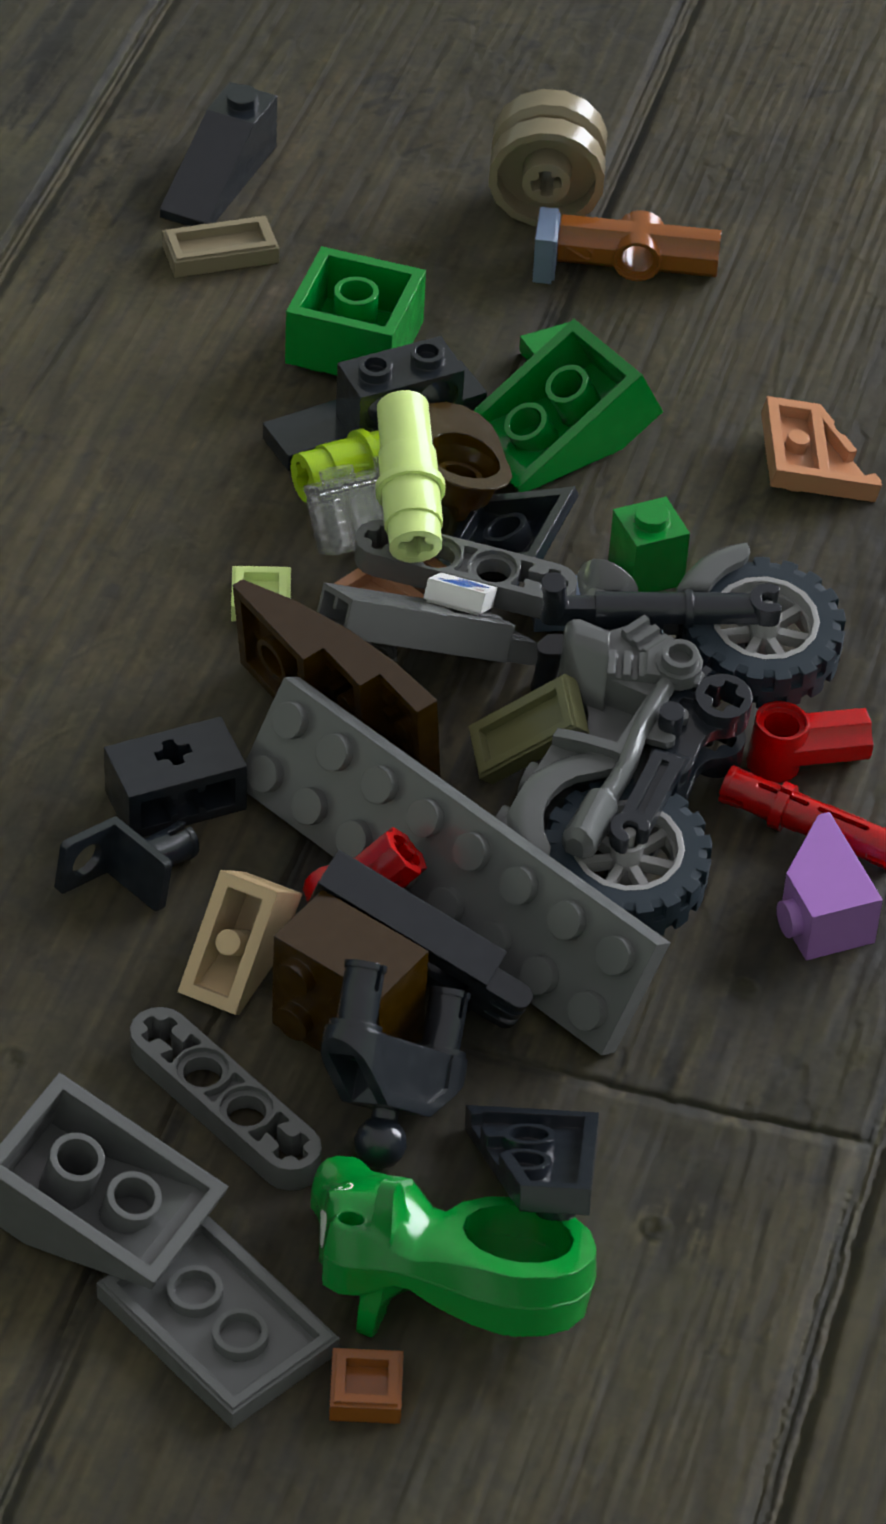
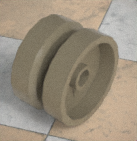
(547, 155)

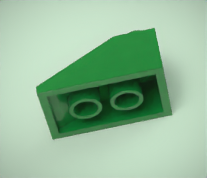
(568, 408)

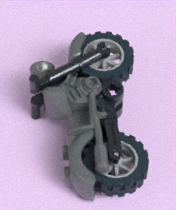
(654, 714)

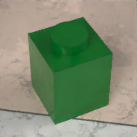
(650, 544)

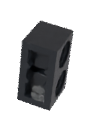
(418, 367)

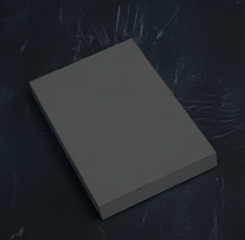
(223, 1325)

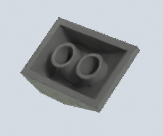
(99, 1187)

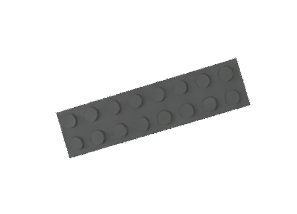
(560, 934)

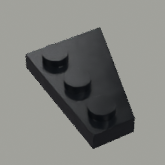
(539, 1156)

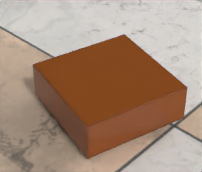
(366, 1385)

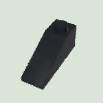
(223, 155)

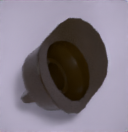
(467, 458)

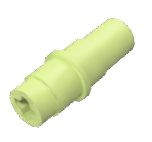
(409, 477)

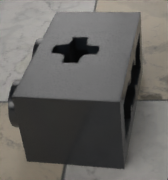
(176, 776)

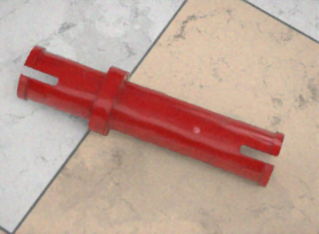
(789, 809)

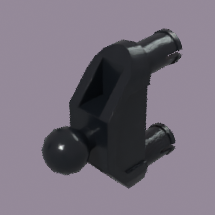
(388, 1071)

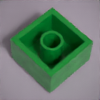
(352, 310)

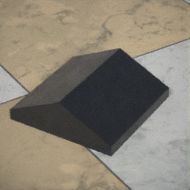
(518, 523)

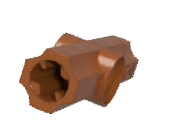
(639, 245)

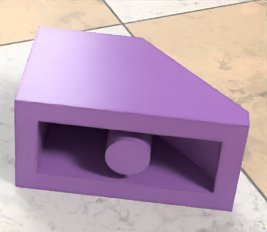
(828, 895)

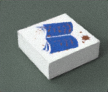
(459, 593)

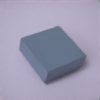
(546, 245)

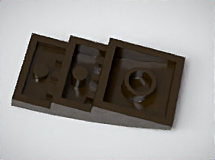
(292, 640)

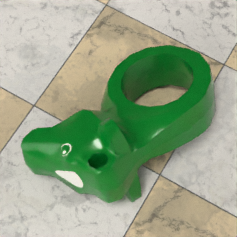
(472, 1262)

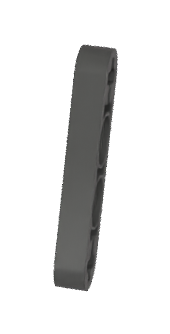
(468, 562)
(217, 1102)

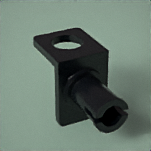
(135, 862)

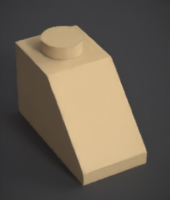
(237, 939)

